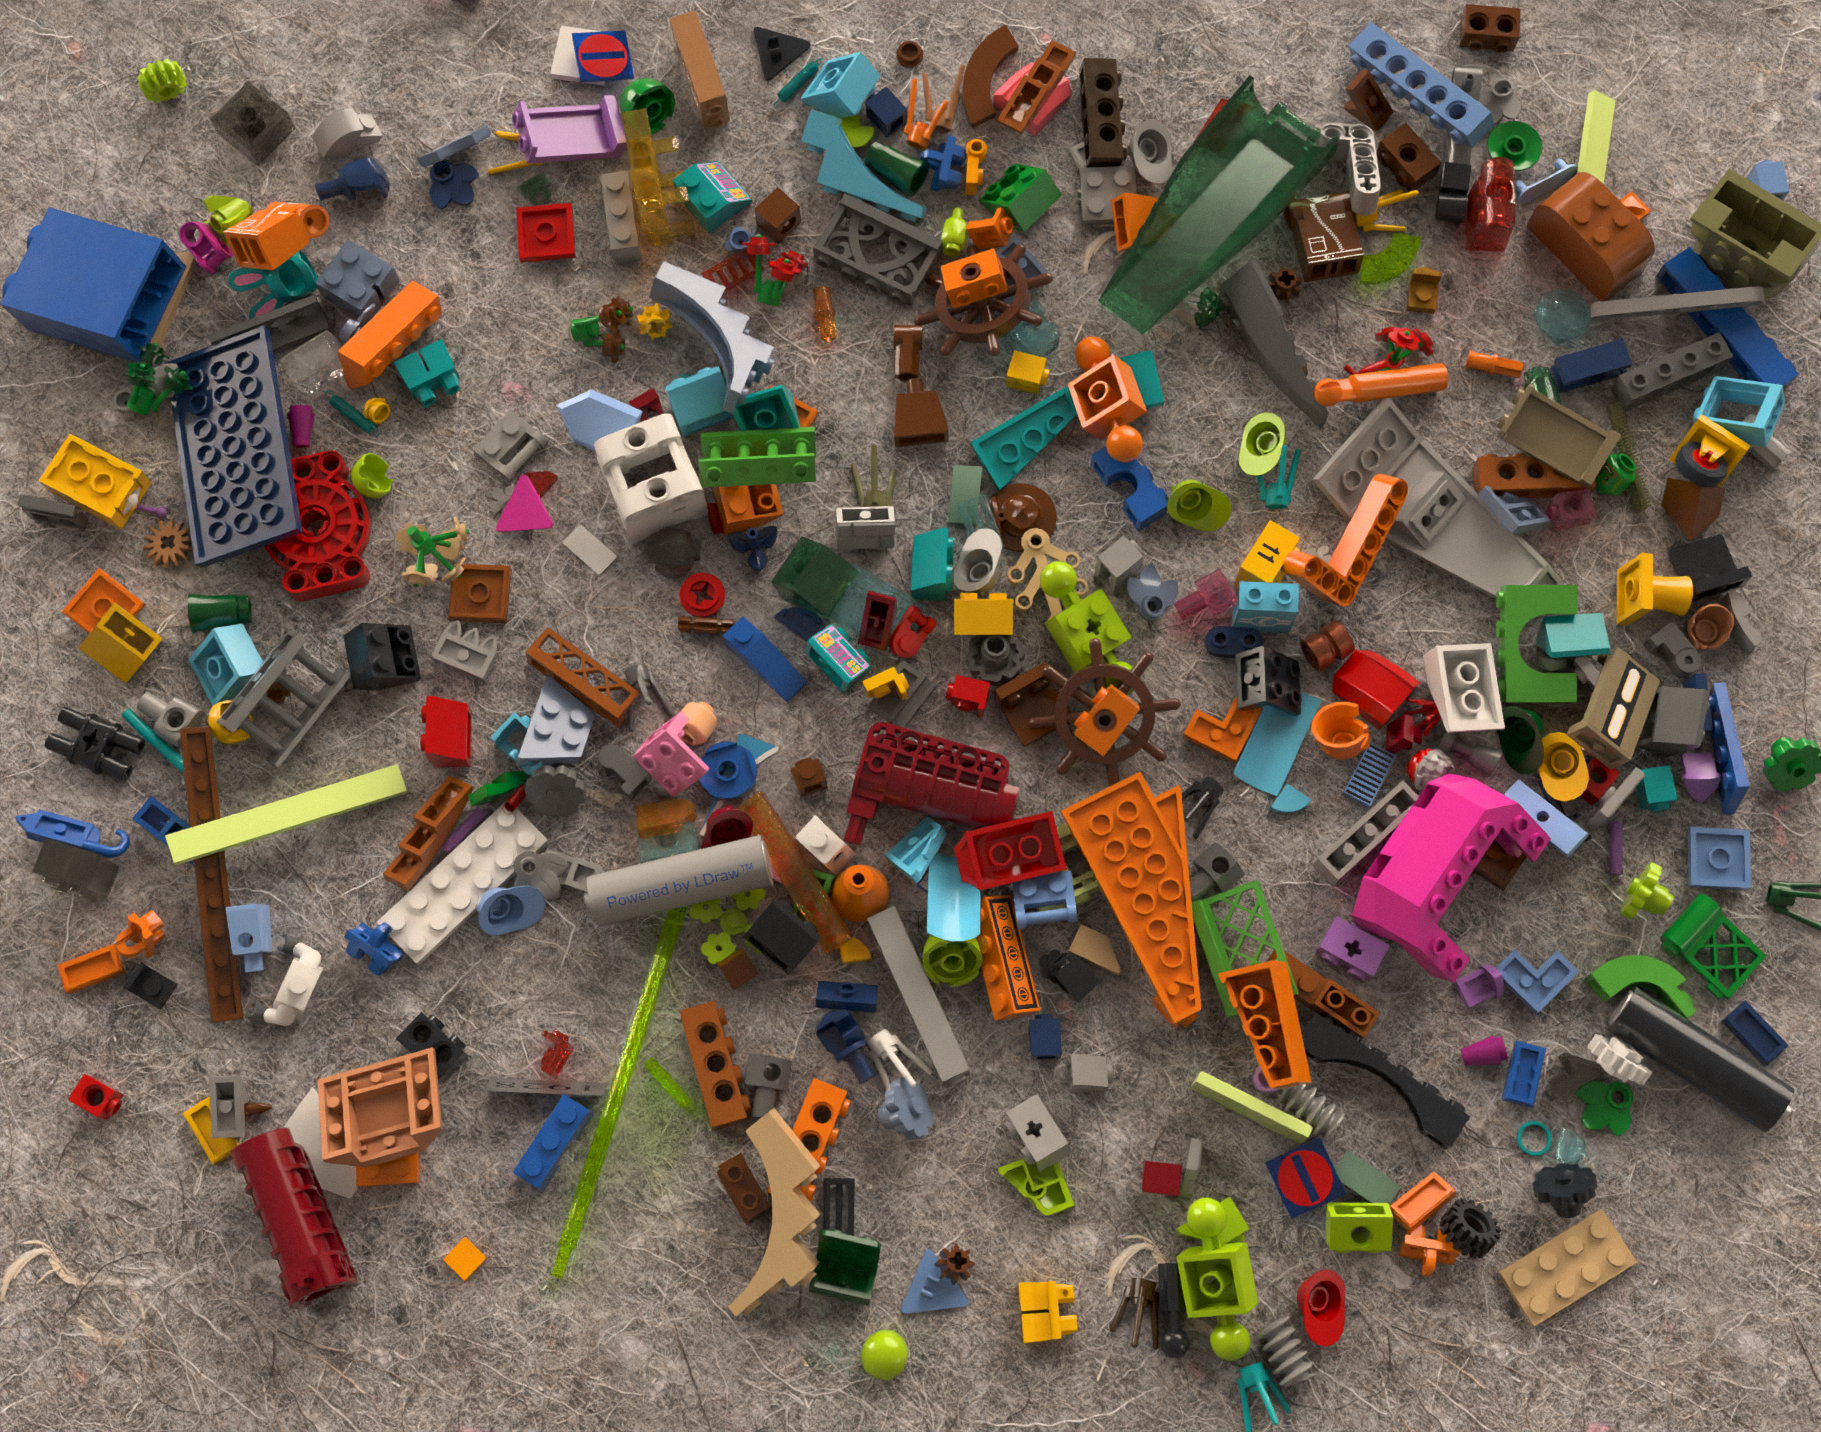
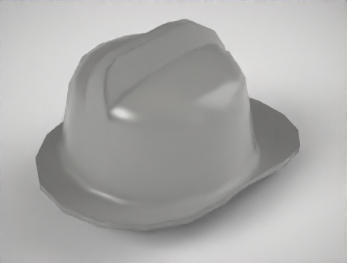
(1151, 151)
(979, 562)

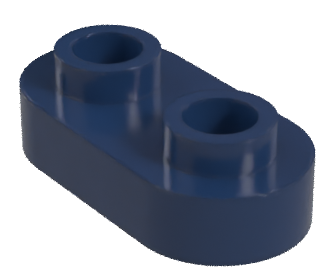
(1234, 640)

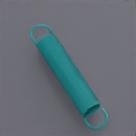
(798, 81)
(351, 413)

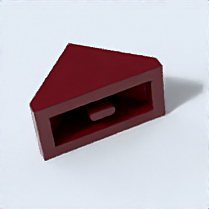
(877, 620)

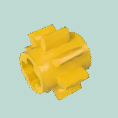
(656, 328)

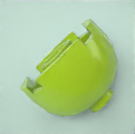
(951, 960)

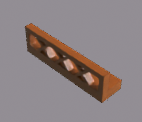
(577, 686)

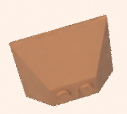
(380, 1110)

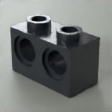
(437, 1040)

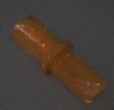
(825, 313)

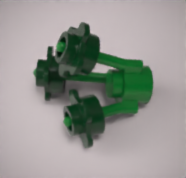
(141, 376)

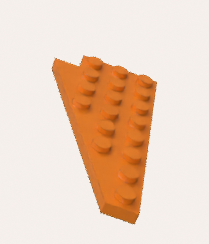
(1142, 868)

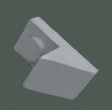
(227, 1106)

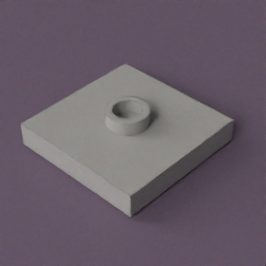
(1614, 798)

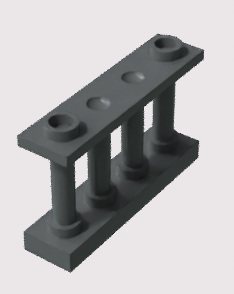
(274, 671)

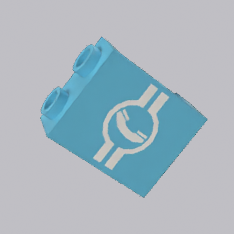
(1266, 606)

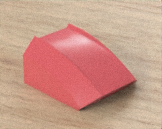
(1051, 107)

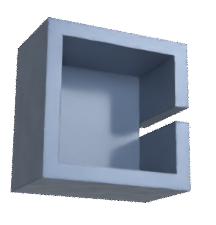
(351, 280)

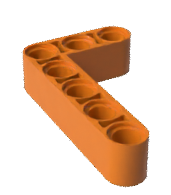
(1358, 547)

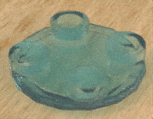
(1562, 315)

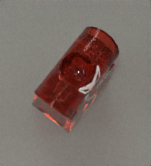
(1491, 207)

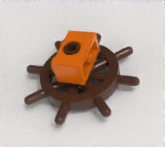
(978, 287)
(1107, 714)

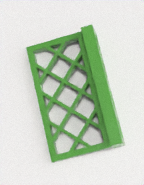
(1213, 942)

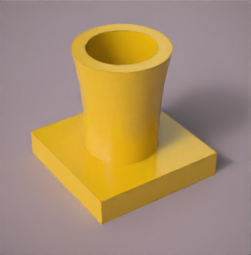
(1642, 592)

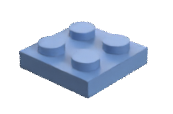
(1719, 858)

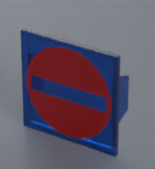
(602, 56)
(1305, 1178)

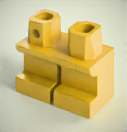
(1040, 1297)

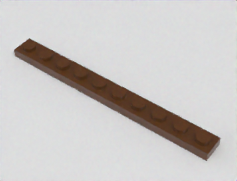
(211, 878)

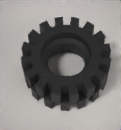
(1470, 1228)

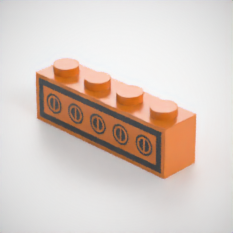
(1005, 960)

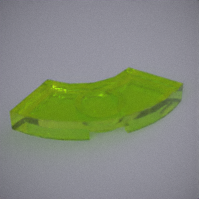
(1391, 261)

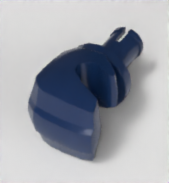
(355, 176)
(845, 1041)

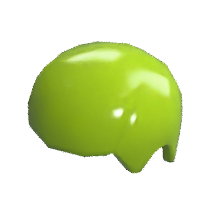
(370, 476)
(884, 1354)

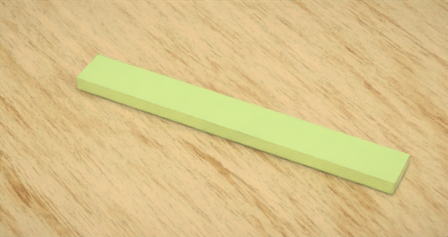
(285, 814)

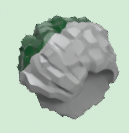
(1199, 307)

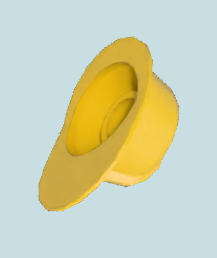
(1563, 767)

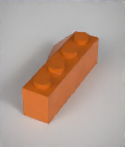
(388, 334)

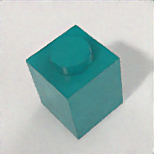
(1656, 789)

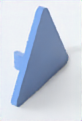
(931, 1292)

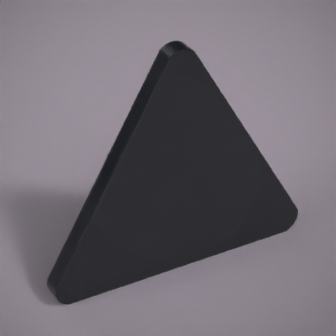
(777, 50)

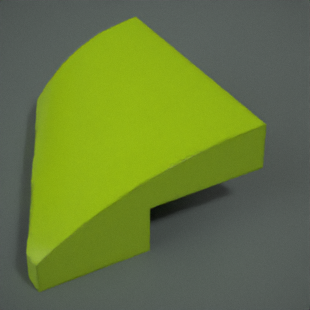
(1043, 1189)

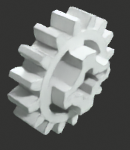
(1619, 1059)

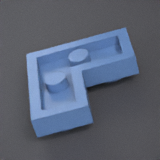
(1537, 986)

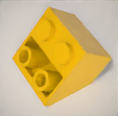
(983, 615)
(120, 643)

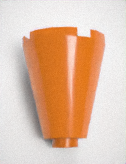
(860, 892)

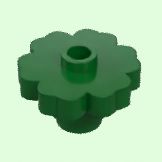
(1792, 763)

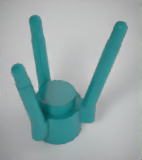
(1279, 493)
(1256, 1379)

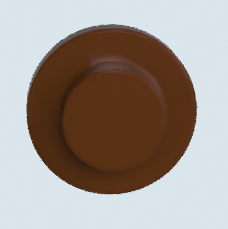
(909, 54)

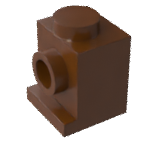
(808, 776)

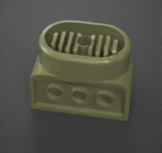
(1752, 236)

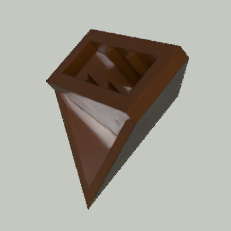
(1692, 505)

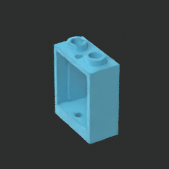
(1756, 393)

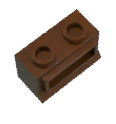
(743, 1189)

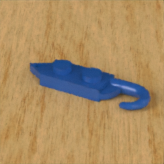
(69, 832)

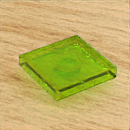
(670, 1086)

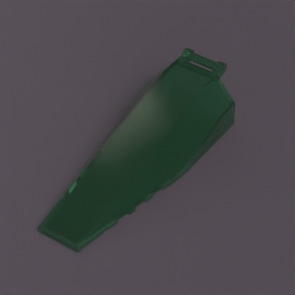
(1214, 205)

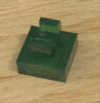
(534, 185)

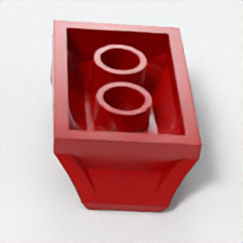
(1010, 851)

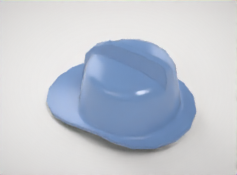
(509, 909)

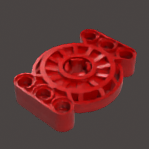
(340, 539)

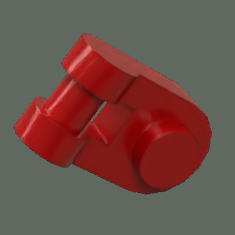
(904, 641)

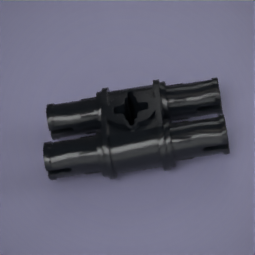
(95, 757)

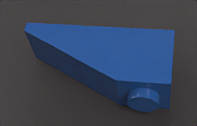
(763, 659)

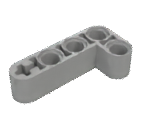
(1359, 152)

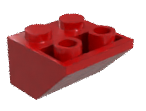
(446, 732)

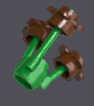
(611, 316)

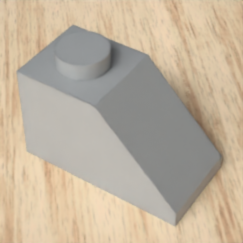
(1089, 1073)

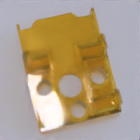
(649, 183)

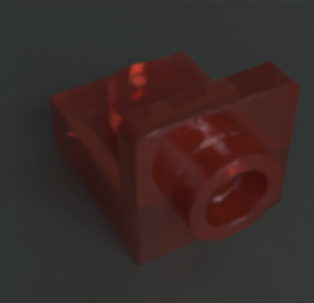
(555, 1058)

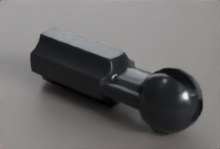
(1174, 1340)

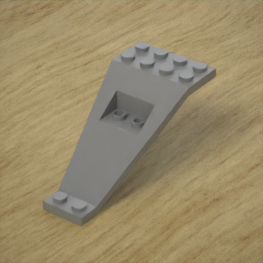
(1458, 534)

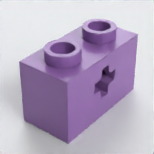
(1368, 949)

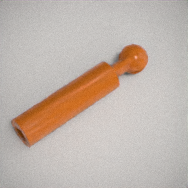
(1382, 384)

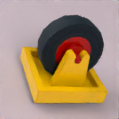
(1708, 453)

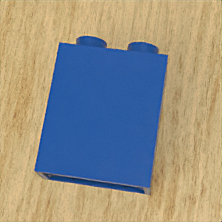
(92, 284)

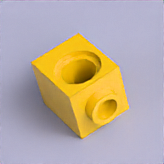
(1027, 372)

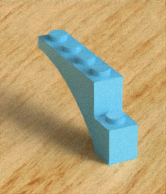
(845, 170)

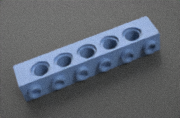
(1375, 42)

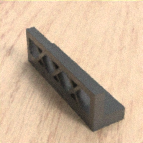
(293, 329)

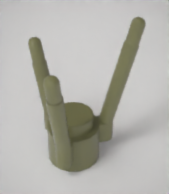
(873, 497)

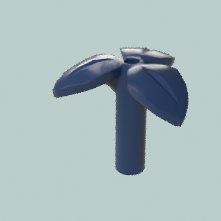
(753, 542)

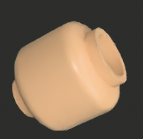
(700, 723)

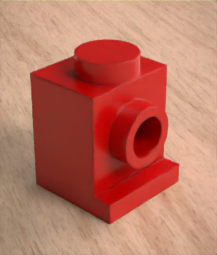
(968, 694)

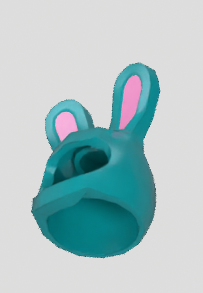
(287, 282)

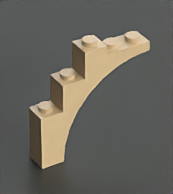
(786, 1256)

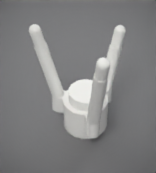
(884, 1047)

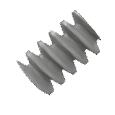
(1311, 1109)
(1285, 1352)

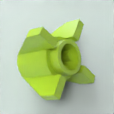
(226, 212)

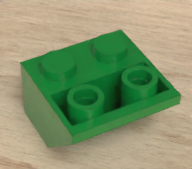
(1023, 193)

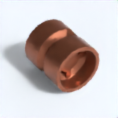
(1329, 644)

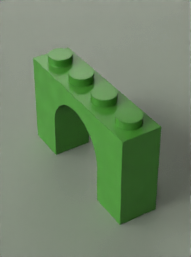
(1517, 607)

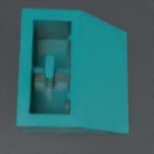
(930, 570)

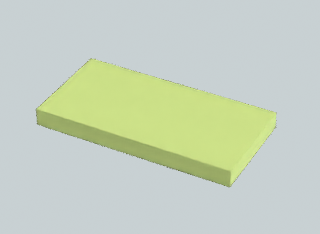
(1251, 1107)

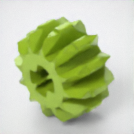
(162, 80)

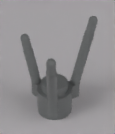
(641, 680)

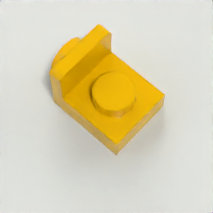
(881, 683)

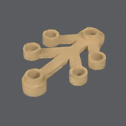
(1039, 554)

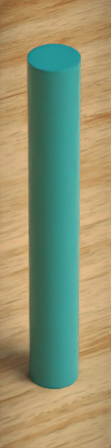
(155, 740)

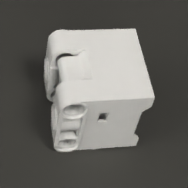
(636, 506)

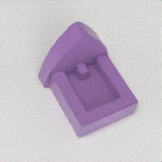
(1699, 774)
(1480, 985)

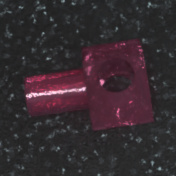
(1203, 598)

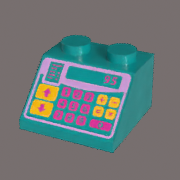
(711, 194)
(837, 657)

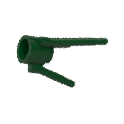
(1783, 894)

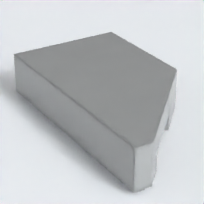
(1191, 1167)

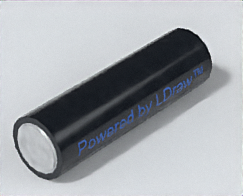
(1701, 1059)

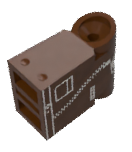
(1325, 236)

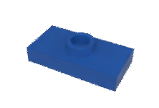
(1523, 1074)

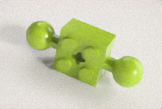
(1093, 612)
(1221, 1297)

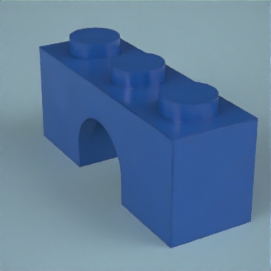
(1147, 502)
(549, 1145)

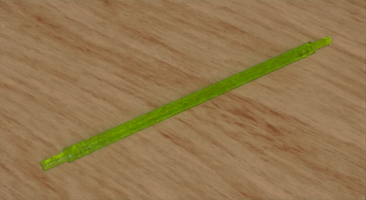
(618, 1089)

